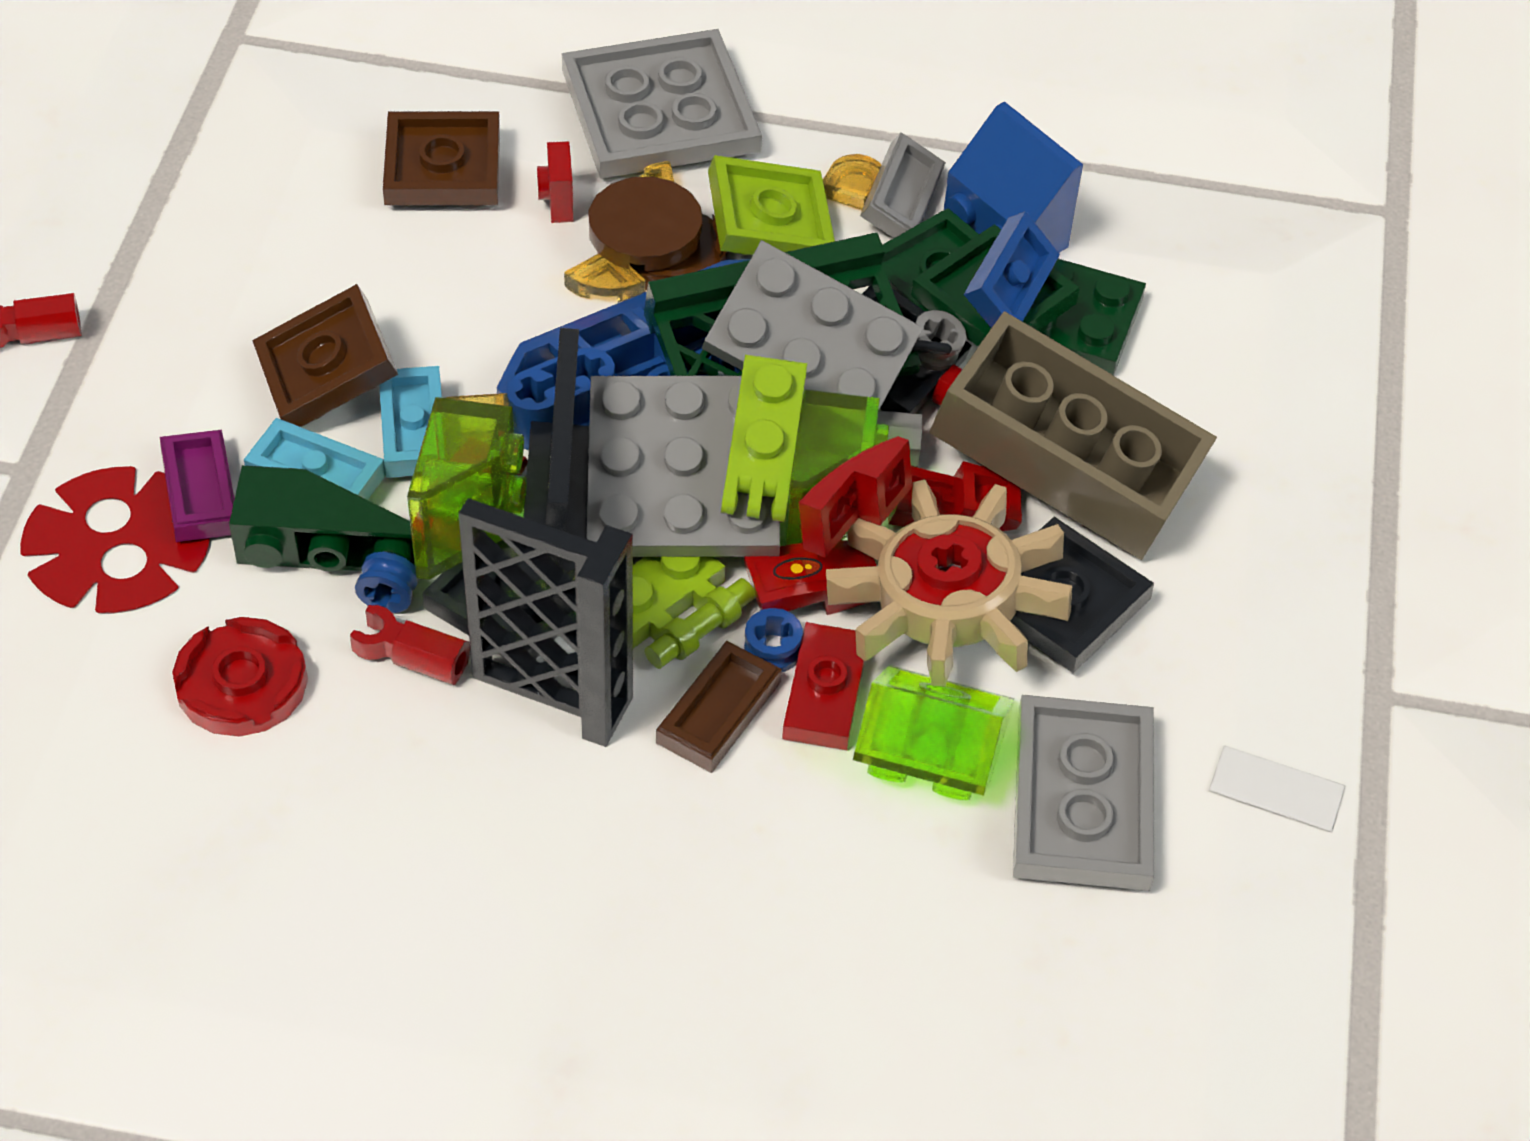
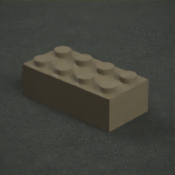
(1071, 434)

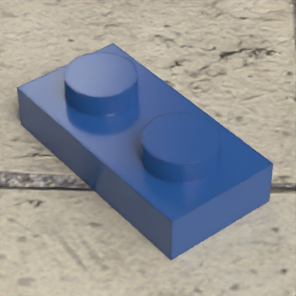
(1012, 270)

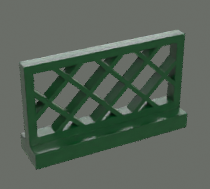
(701, 295)

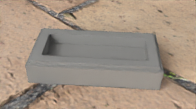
(902, 187)

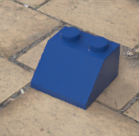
(1011, 171)

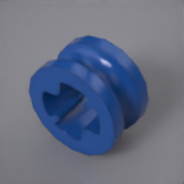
(387, 581)
(778, 623)

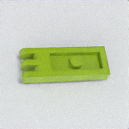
(764, 435)

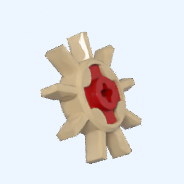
(950, 581)

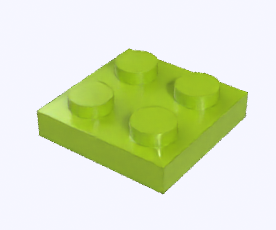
(768, 204)

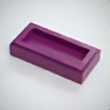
(198, 484)

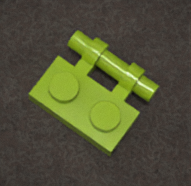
(668, 588)

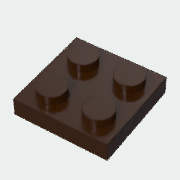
(442, 158)
(324, 357)

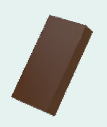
(718, 706)

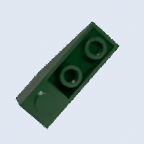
(310, 523)

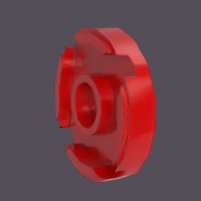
(240, 677)

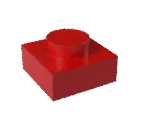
(556, 182)

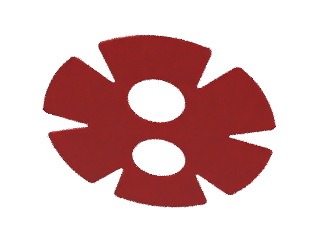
(82, 548)

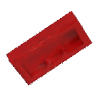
(824, 687)

